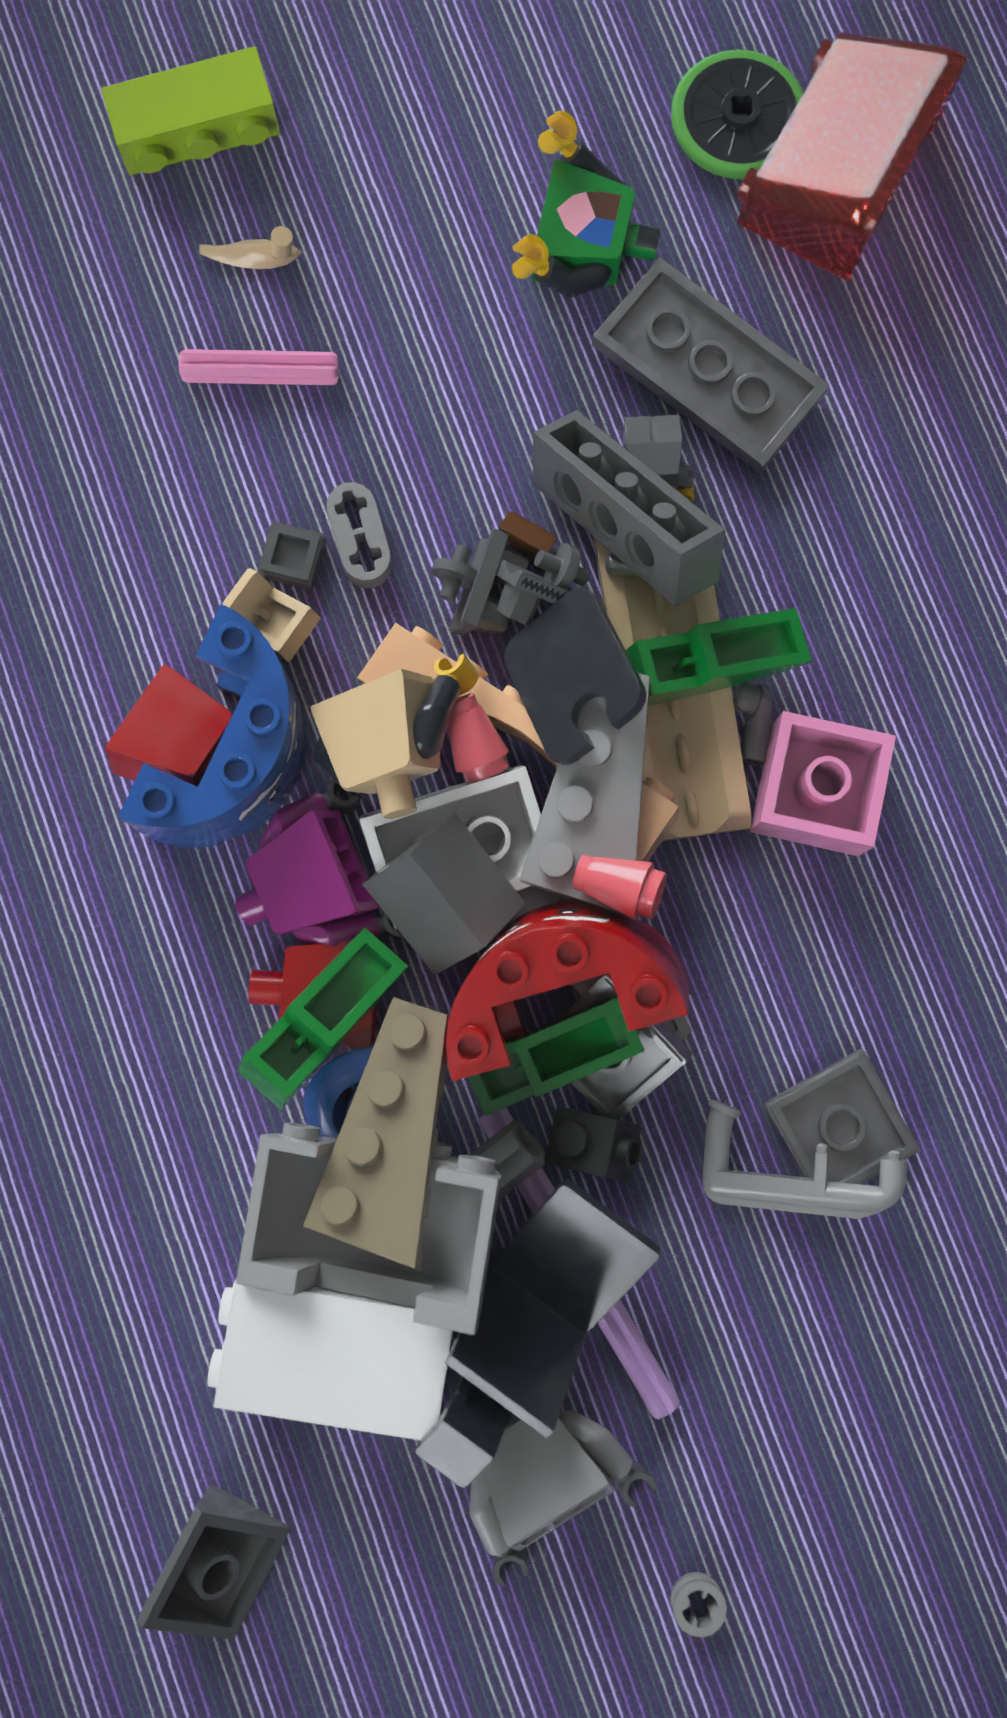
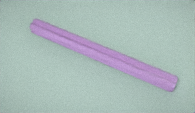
(617, 1323)

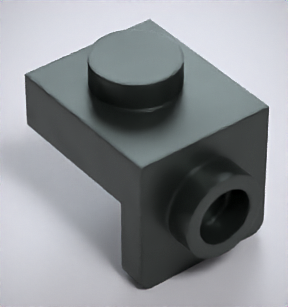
(594, 1144)

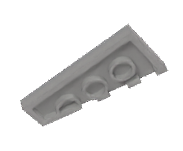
(591, 804)

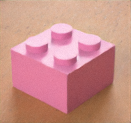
(823, 784)

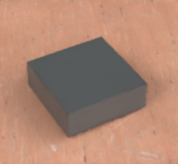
(292, 555)

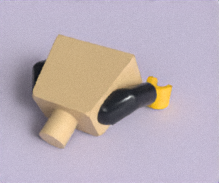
(390, 731)

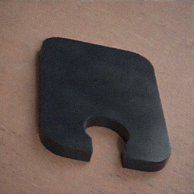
(563, 664)

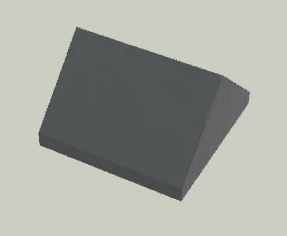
(445, 895)
(214, 1568)

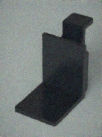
(533, 1320)

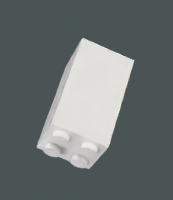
(329, 1361)

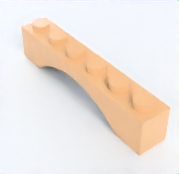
(418, 653)

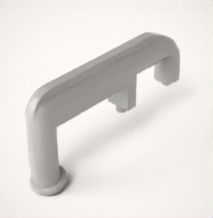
(792, 1192)

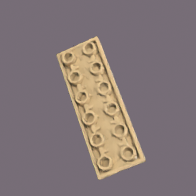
(689, 740)

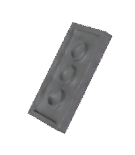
(709, 365)

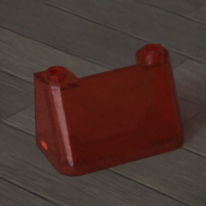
(848, 146)

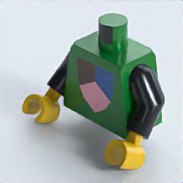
(583, 220)

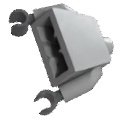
(546, 1482)

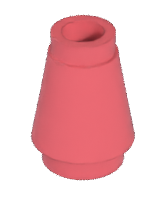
(474, 741)
(621, 884)

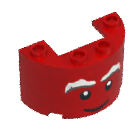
(552, 950)

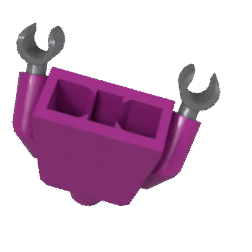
(311, 875)

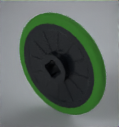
(727, 85)

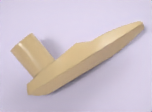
(256, 252)

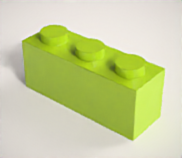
(191, 111)

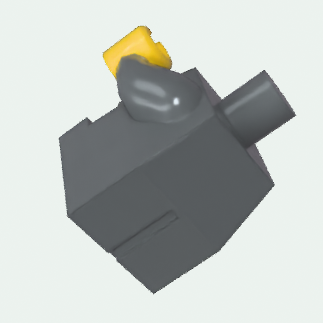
(658, 445)

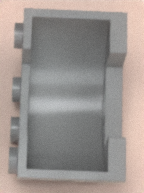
(292, 1259)

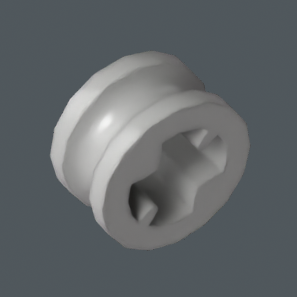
(716, 1606)

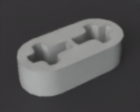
(371, 531)

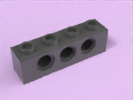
(627, 507)

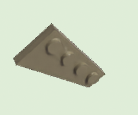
(382, 1159)

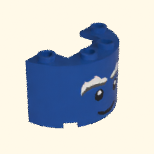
(253, 761)

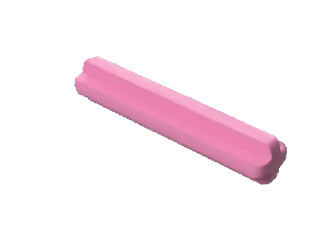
(258, 367)

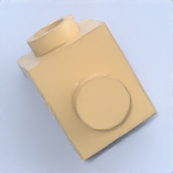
(275, 614)

